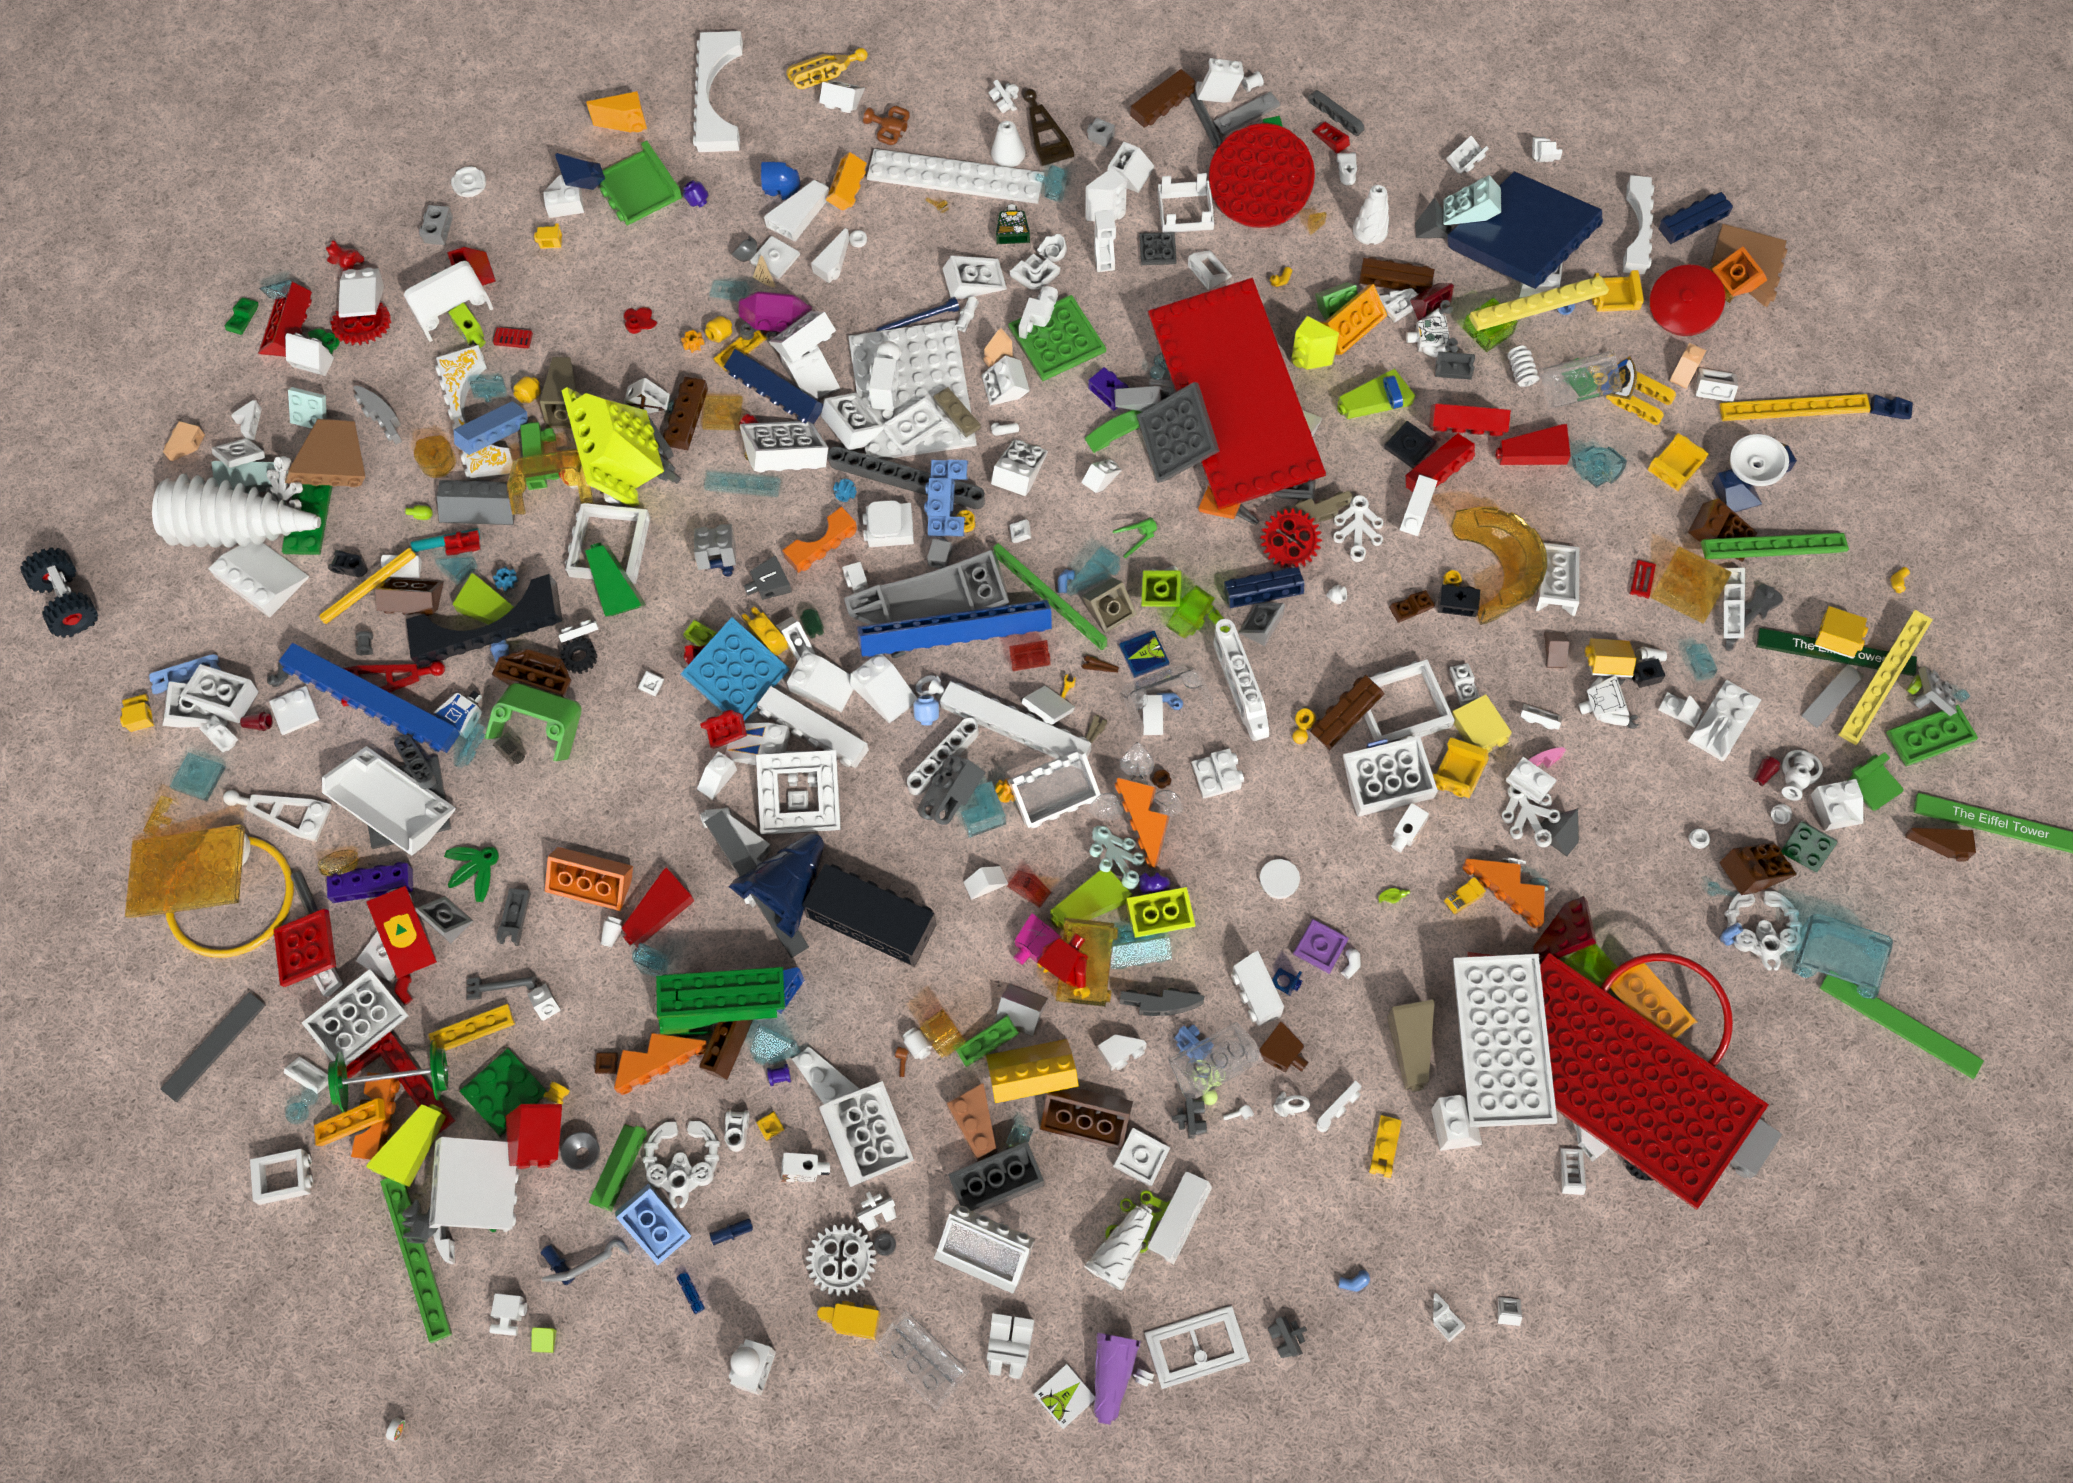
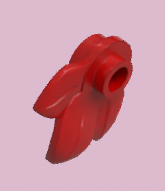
(639, 319)

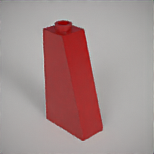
(1536, 448)
(657, 908)

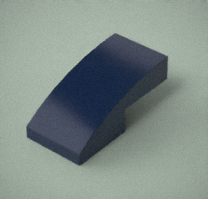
(1894, 408)

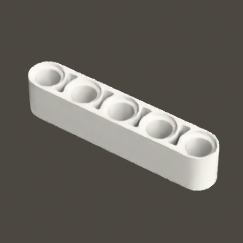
(945, 748)

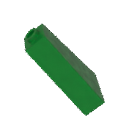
(612, 583)

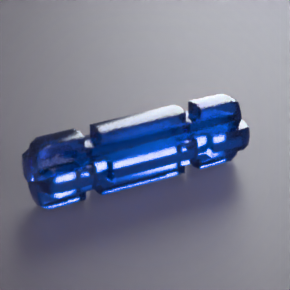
(690, 1293)

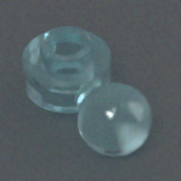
(1157, 371)
(308, 1098)

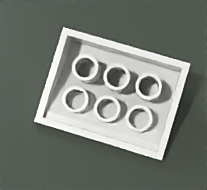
(783, 446)
(258, 576)
(1389, 776)
(355, 1018)
(866, 1133)

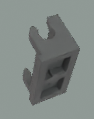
(1454, 365)
(1299, 492)

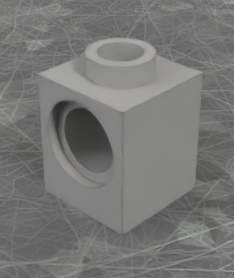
(1101, 132)
(939, 553)

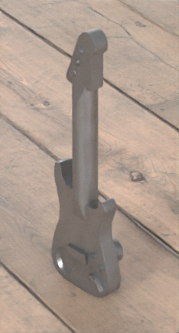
(1764, 600)

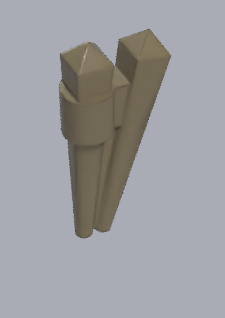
(1095, 728)

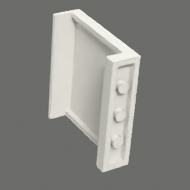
(472, 1185)

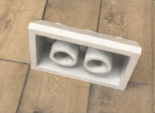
(1106, 193)
(803, 336)
(851, 420)
(1257, 989)

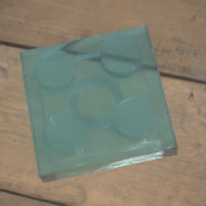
(473, 741)
(197, 777)

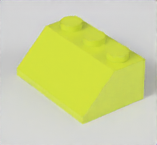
(1314, 345)
(1160, 912)

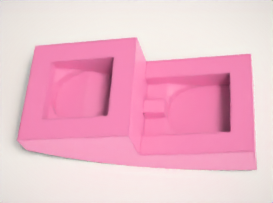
(1548, 757)

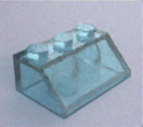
(1140, 950)

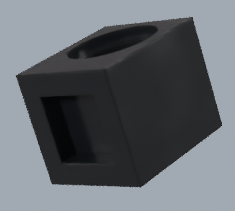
(1652, 667)

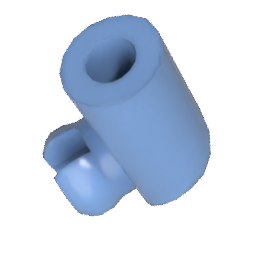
(1063, 578)
(1172, 699)
(1356, 1283)

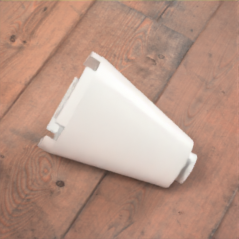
(1007, 146)

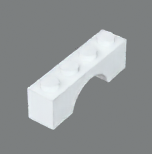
(1103, 240)

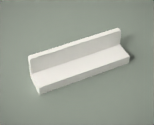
(1180, 1217)

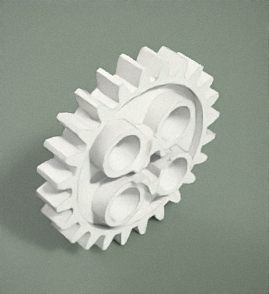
(861, 1260)

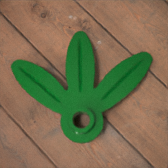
(477, 862)

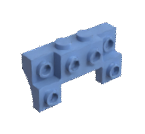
(941, 498)

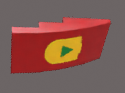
(401, 932)

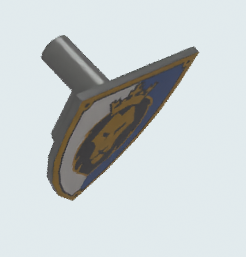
(1628, 378)

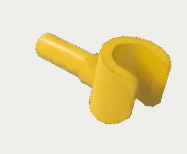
(1067, 685)

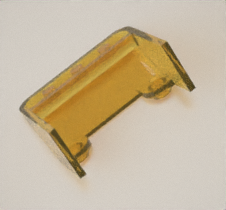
(564, 461)

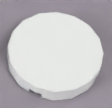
(468, 182)
(1279, 878)

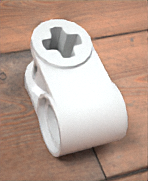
(1347, 167)
(736, 1125)

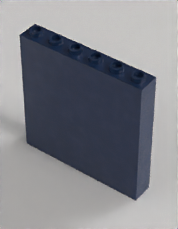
(1530, 234)

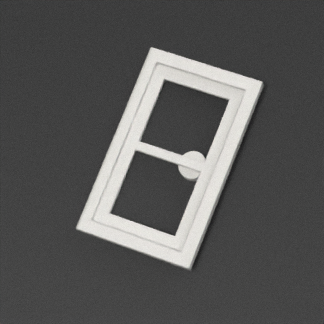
(1202, 1368)

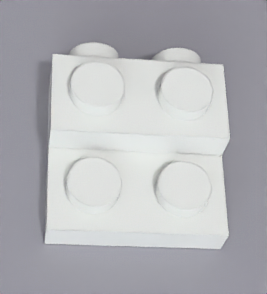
(1218, 773)

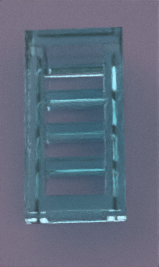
(742, 290)

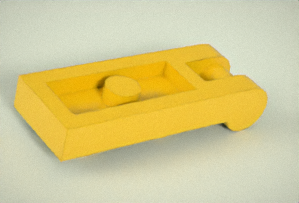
(1385, 1145)

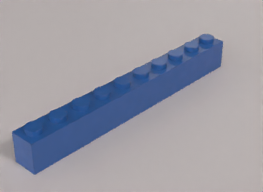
(954, 628)
(369, 697)

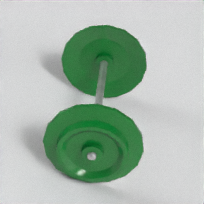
(339, 1081)

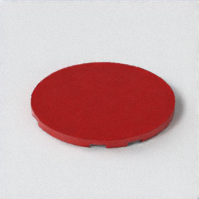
(1261, 175)

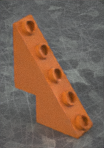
(1149, 824)
(1506, 885)
(662, 1054)

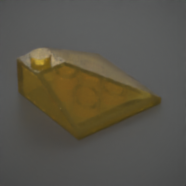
(1691, 584)

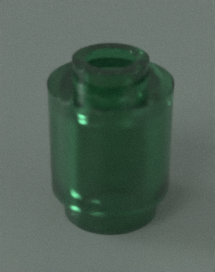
(812, 623)

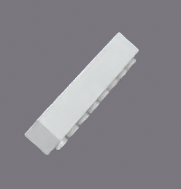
(1011, 722)

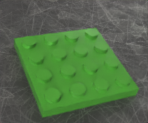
(1062, 343)

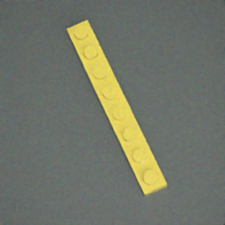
(1538, 303)
(1885, 677)

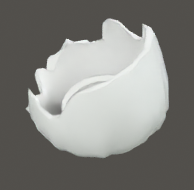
(1053, 248)

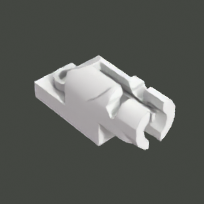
(1038, 311)

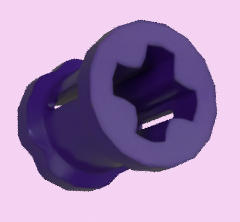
(779, 1075)

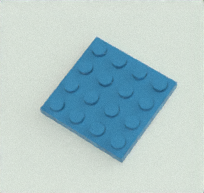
(734, 670)

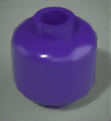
(695, 193)

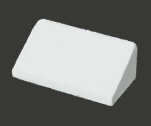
(410, 570)

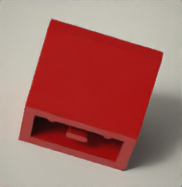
(478, 261)

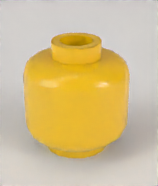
(718, 329)
(527, 389)

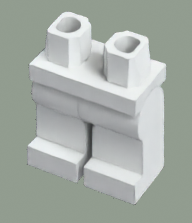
(1006, 1351)

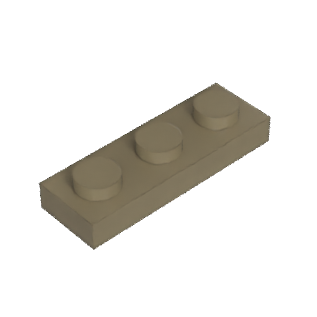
(957, 412)

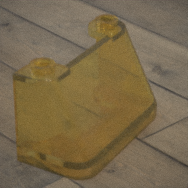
(1098, 948)

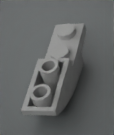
(380, 411)

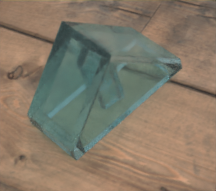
(457, 568)

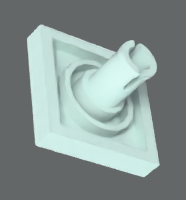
(306, 407)

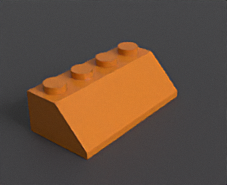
(588, 878)

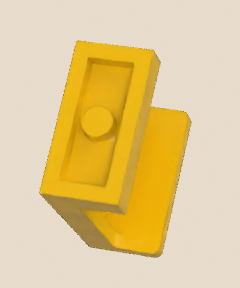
(1623, 293)
(1678, 462)
(1461, 768)

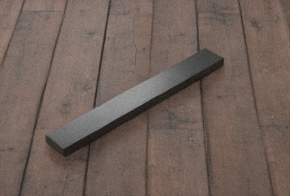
(742, 863)

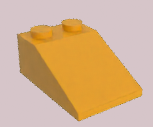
(618, 112)

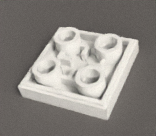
(1048, 705)

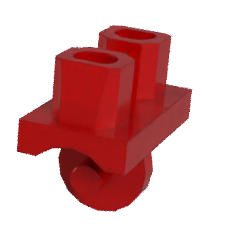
(462, 542)

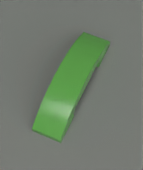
(1113, 430)

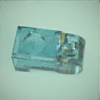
(1701, 661)

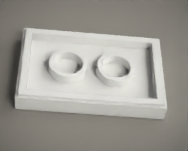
(914, 425)

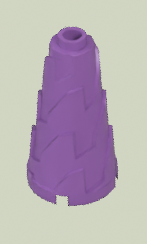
(1113, 1370)

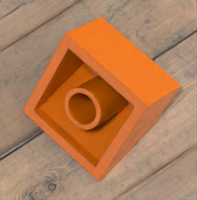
(1740, 273)

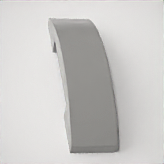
(1832, 696)

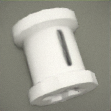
(1252, 81)

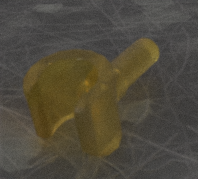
(942, 204)

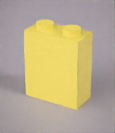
(1481, 724)

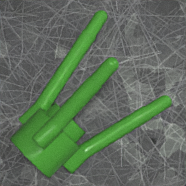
(1145, 527)

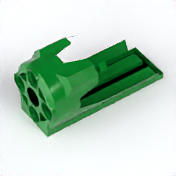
(717, 996)

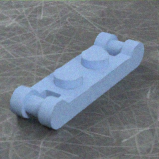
(180, 673)

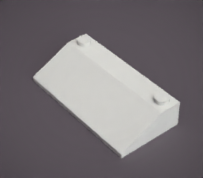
(387, 800)

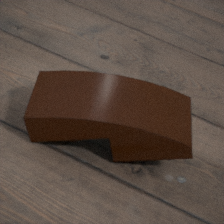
(1414, 605)

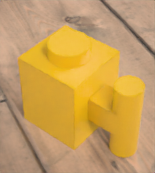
(136, 713)

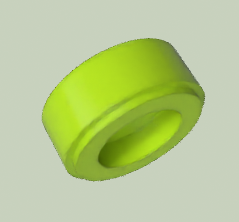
(1915, 685)

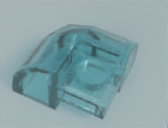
(1599, 465)

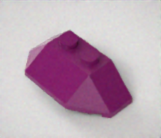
(772, 310)

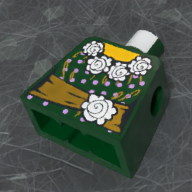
(1012, 227)

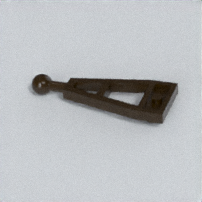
(1053, 152)

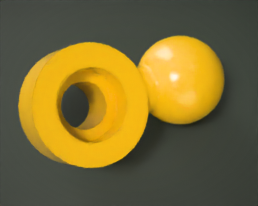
(1300, 735)

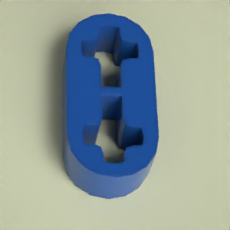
(1393, 392)

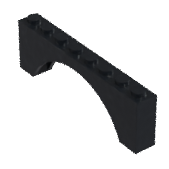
(535, 610)

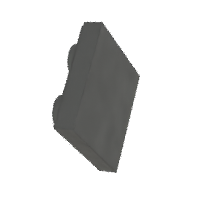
(1157, 248)

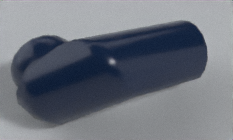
(718, 563)

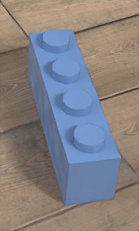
(490, 428)

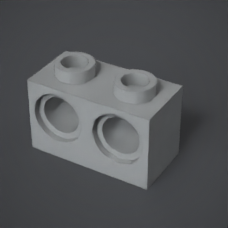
(436, 225)

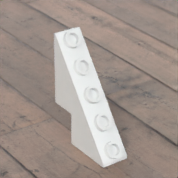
(755, 845)

